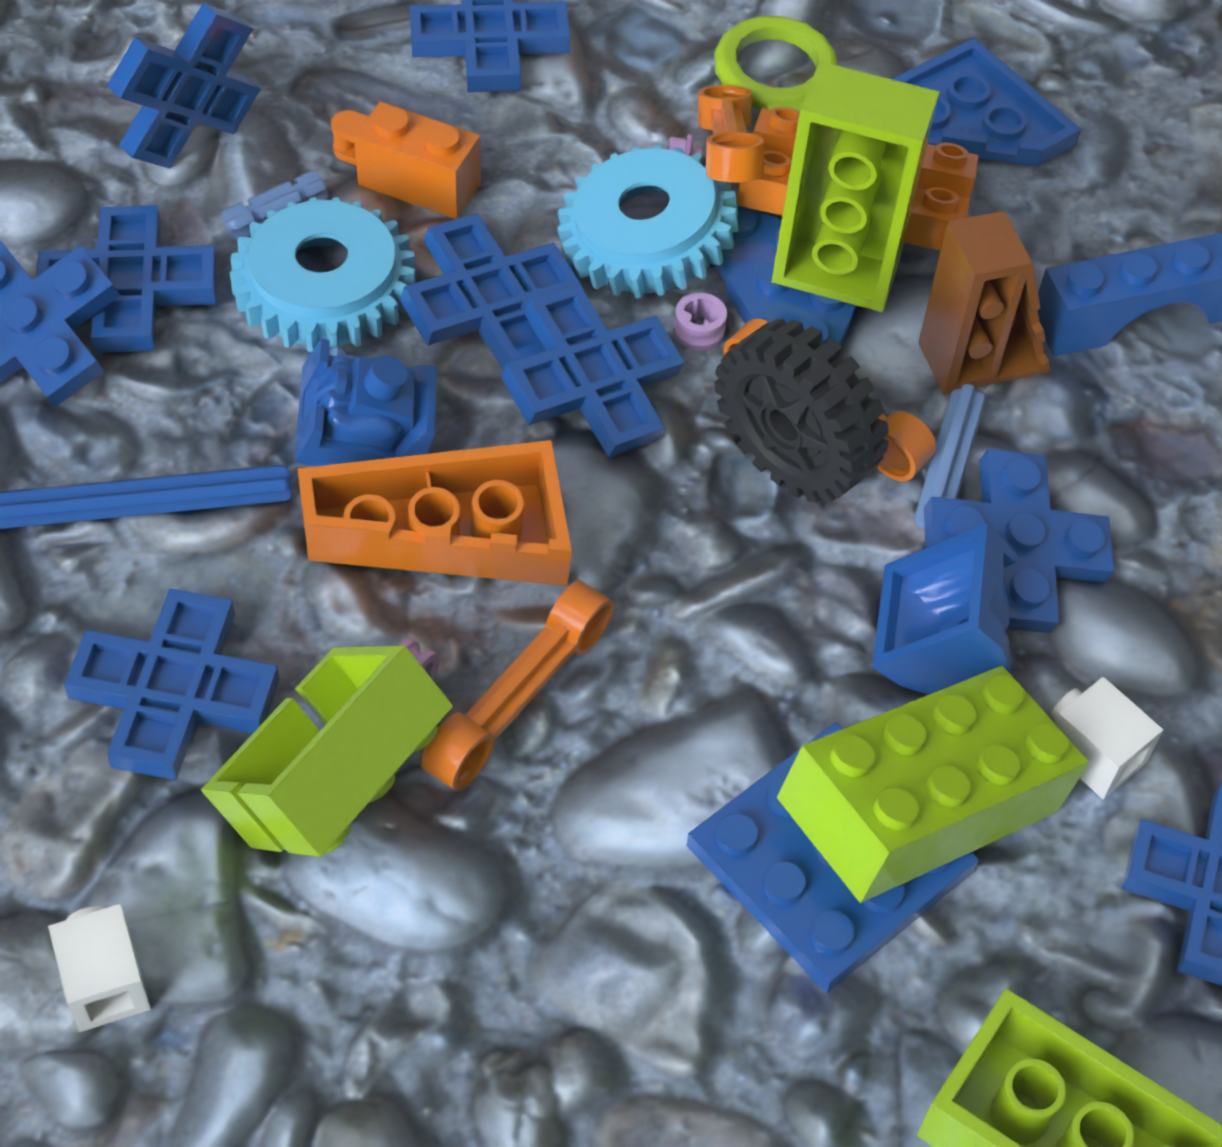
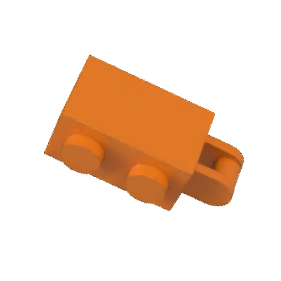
(410, 157)

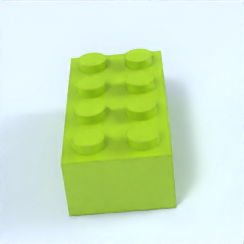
(852, 184)
(930, 781)
(1049, 1087)

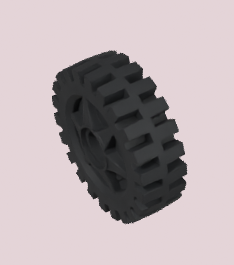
(801, 410)

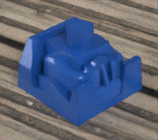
(363, 408)
(945, 612)

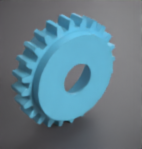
(653, 251)
(318, 305)

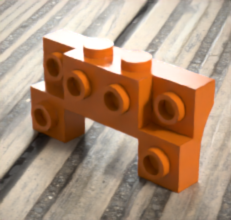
(939, 198)

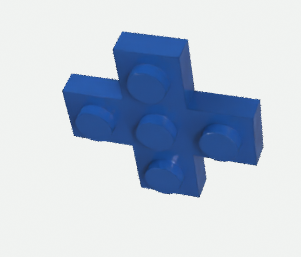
(490, 37)
(184, 86)
(143, 276)
(483, 289)
(41, 318)
(592, 370)
(1044, 539)
(171, 683)
(1188, 875)

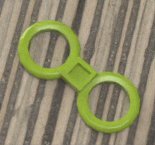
(770, 28)

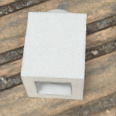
(1108, 732)
(98, 966)

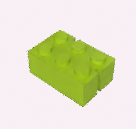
(307, 784)

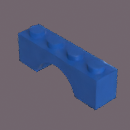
(1096, 297)

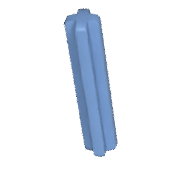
(952, 447)

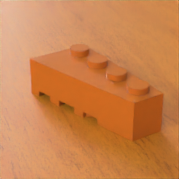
(443, 513)

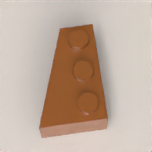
(983, 307)

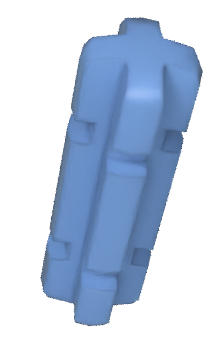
(239, 217)

